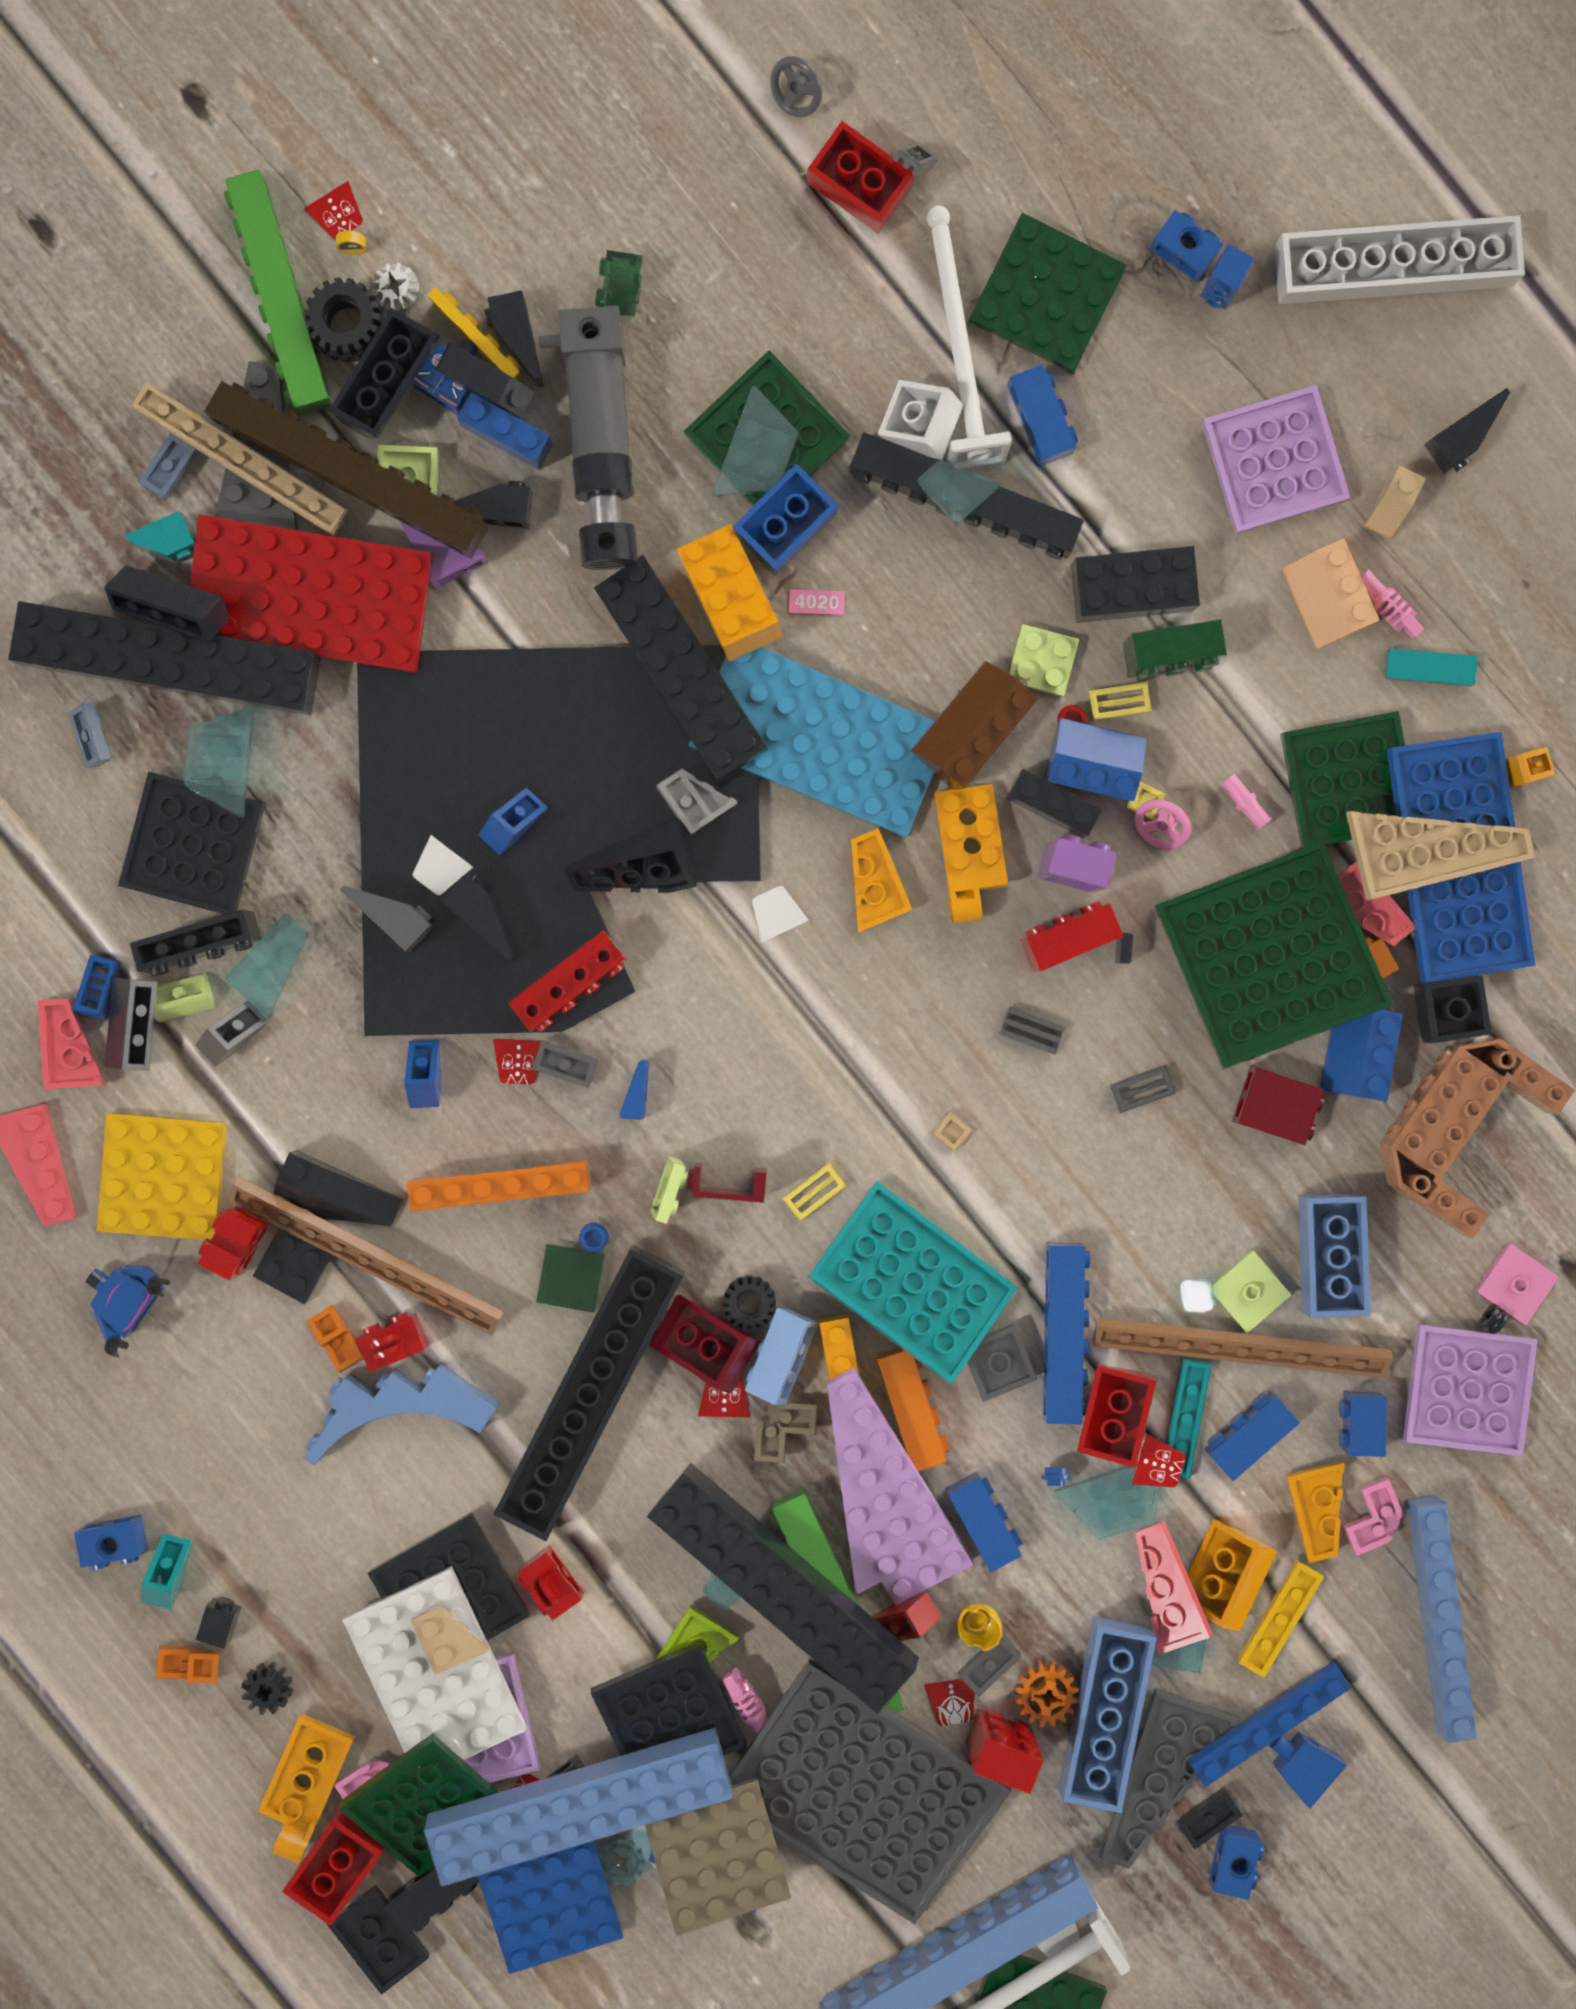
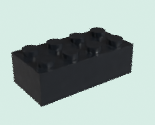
(1135, 584)

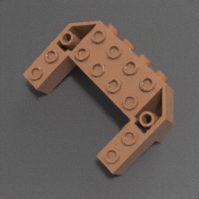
(1446, 1114)

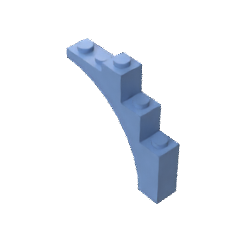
(358, 1403)

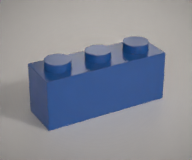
(1042, 415)
(505, 431)
(1251, 1435)
(985, 1521)

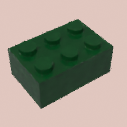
(1174, 650)

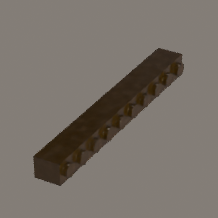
(346, 469)

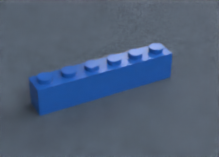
(1065, 1333)

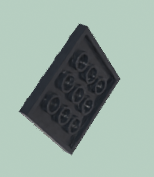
(190, 847)
(475, 1565)
(667, 1702)

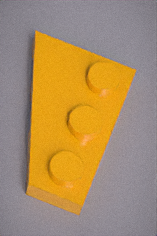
(876, 882)
(1316, 1505)

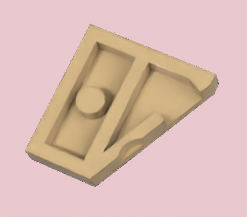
(445, 1639)

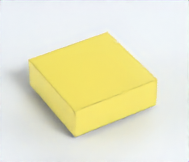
(1143, 795)

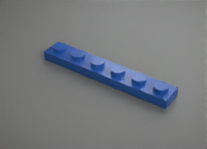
(1268, 1724)

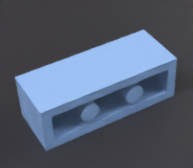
(781, 1356)

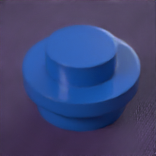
(593, 1237)
(1055, 1476)

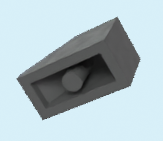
(231, 1033)

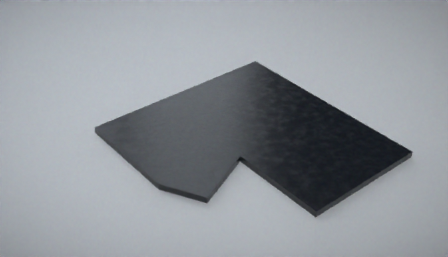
(462, 743)

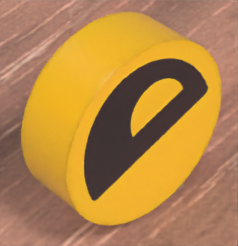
(350, 243)

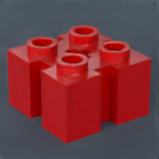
(233, 1242)

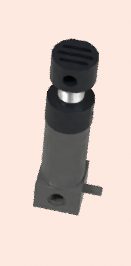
(598, 430)

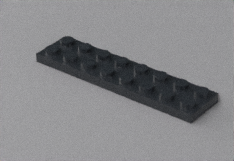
(681, 669)

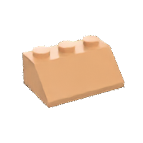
(1330, 594)

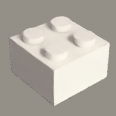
(921, 418)

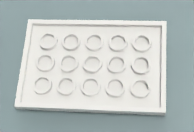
(462, 1706)

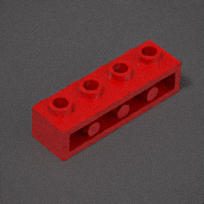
(567, 981)

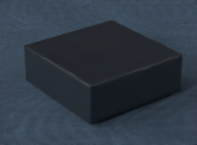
(1124, 949)

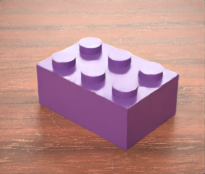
(1077, 864)

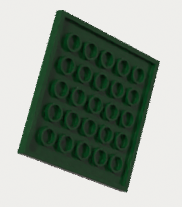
(1273, 956)

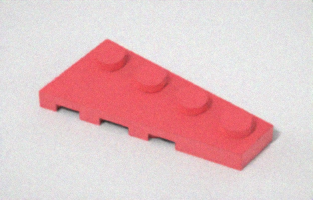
(35, 1158)
(1172, 1598)

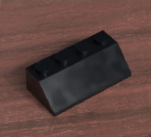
(383, 374)

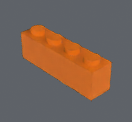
(911, 1408)

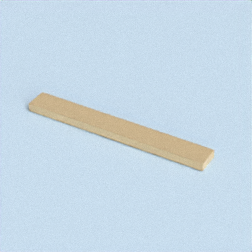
(240, 459)

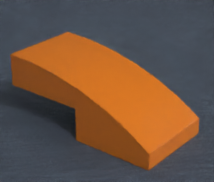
(336, 1338)
(187, 1663)

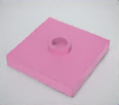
(1517, 1283)

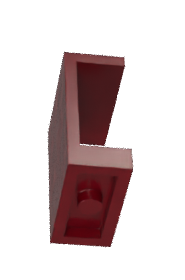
(1278, 1105)
(754, 1195)

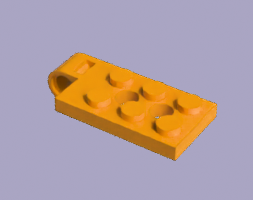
(966, 871)
(303, 1806)

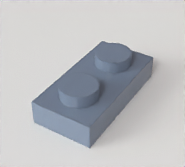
(168, 466)
(89, 735)

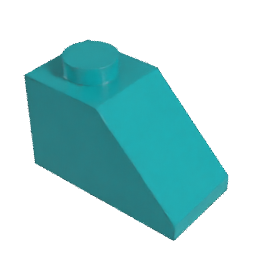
(167, 537)
(166, 1572)

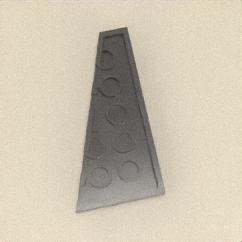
(239, 498)
(1160, 1769)

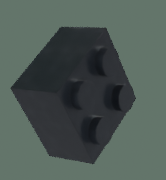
(1452, 1009)

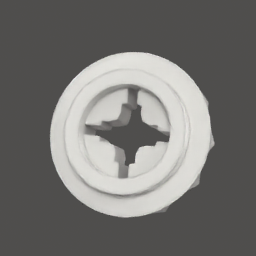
(408, 290)

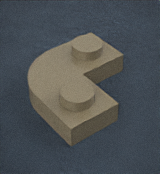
(776, 1423)

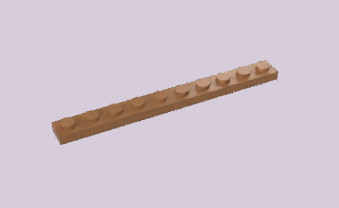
(365, 1255)
(1242, 1347)

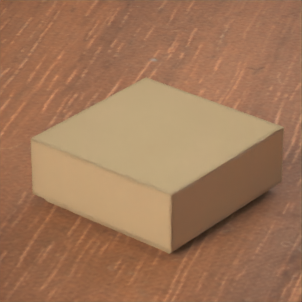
(951, 1131)

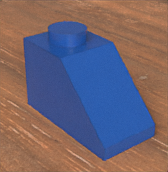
(512, 821)
(423, 1074)

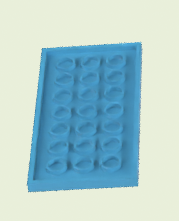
(831, 739)

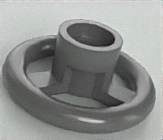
(802, 82)

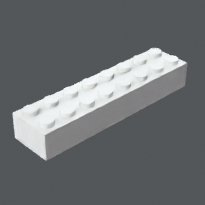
(1399, 259)

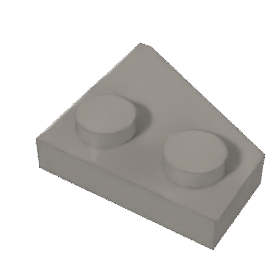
(693, 801)

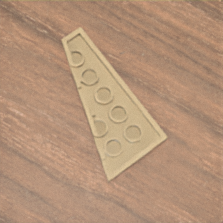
(1418, 852)

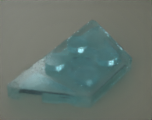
(757, 450)
(220, 759)
(1111, 1503)

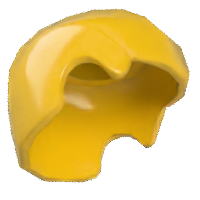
(979, 1626)

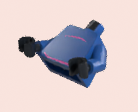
(123, 1301)

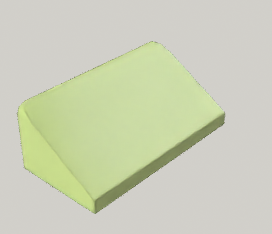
(183, 998)

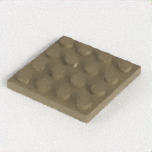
(718, 1860)

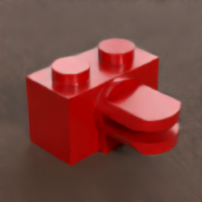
(392, 1342)
(550, 1583)

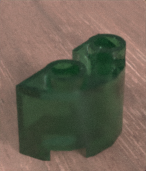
(621, 282)

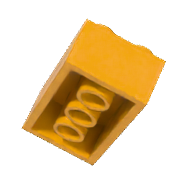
(730, 592)

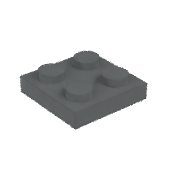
(1001, 1363)

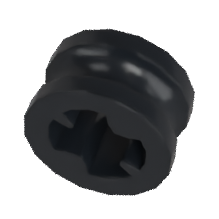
(1493, 1319)

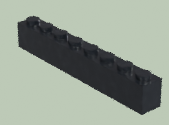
(1002, 512)
(423, 1895)

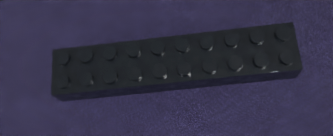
(164, 658)
(589, 1393)
(784, 1588)

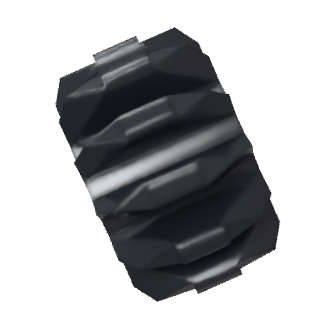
(262, 1698)

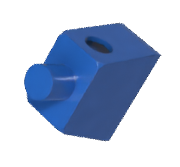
(1306, 1766)

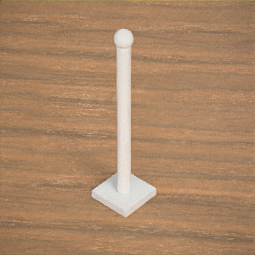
(977, 447)
(1101, 1936)

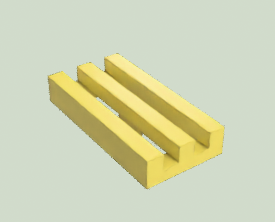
(1094, 705)
(833, 1176)

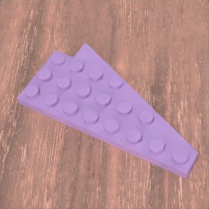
(889, 1511)

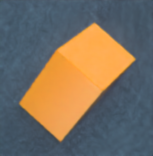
(1529, 767)

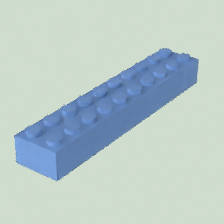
(578, 1807)
(973, 1943)

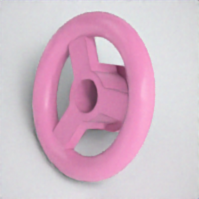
(1164, 822)

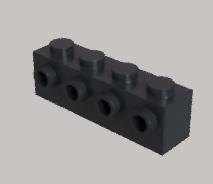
(167, 603)
(196, 941)

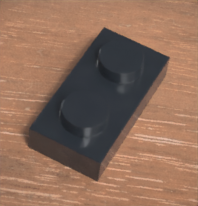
(1209, 1818)

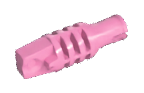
(1392, 606)
(745, 1699)

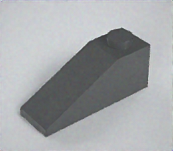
(398, 920)

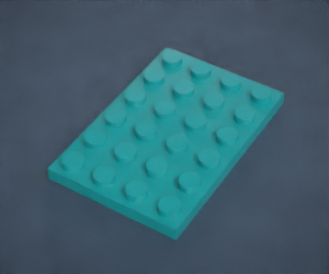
(912, 1282)

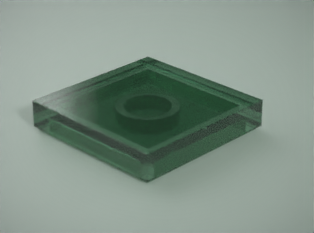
(570, 1278)

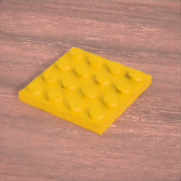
(161, 1176)

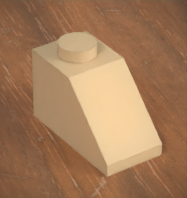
(1394, 501)

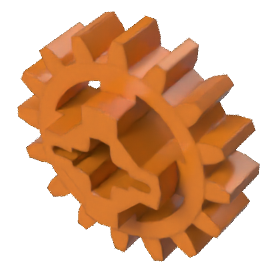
(1057, 1698)

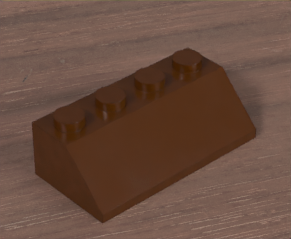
(974, 725)

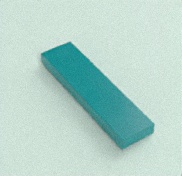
(1188, 1409)

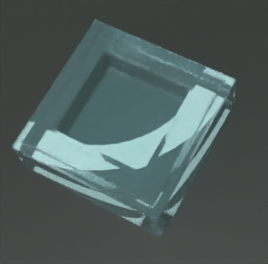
(1198, 1294)

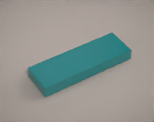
(1431, 667)

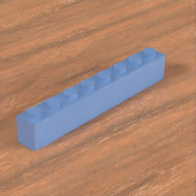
(1441, 1618)

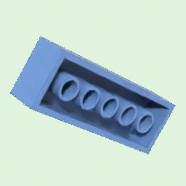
(1107, 1714)

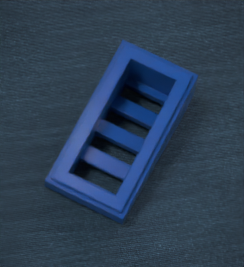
(83, 996)
(636, 1098)

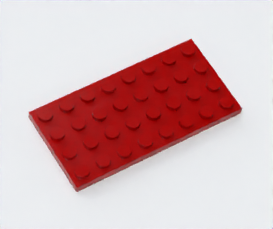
(315, 591)

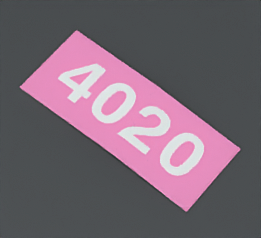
(817, 602)

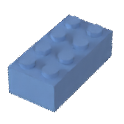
(1334, 1255)

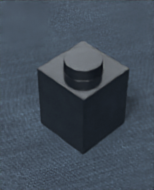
(218, 1622)

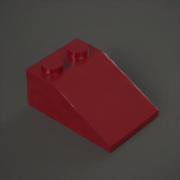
(704, 1344)

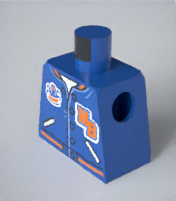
(437, 385)

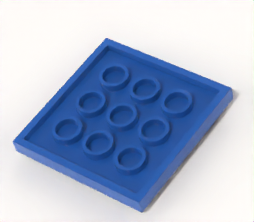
(551, 1906)

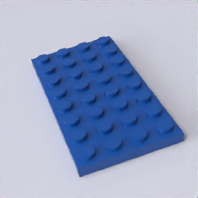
(1476, 919)

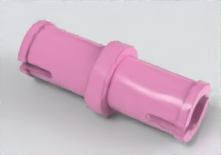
(1246, 801)

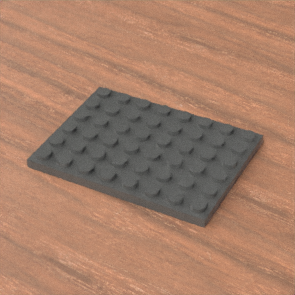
(867, 1792)

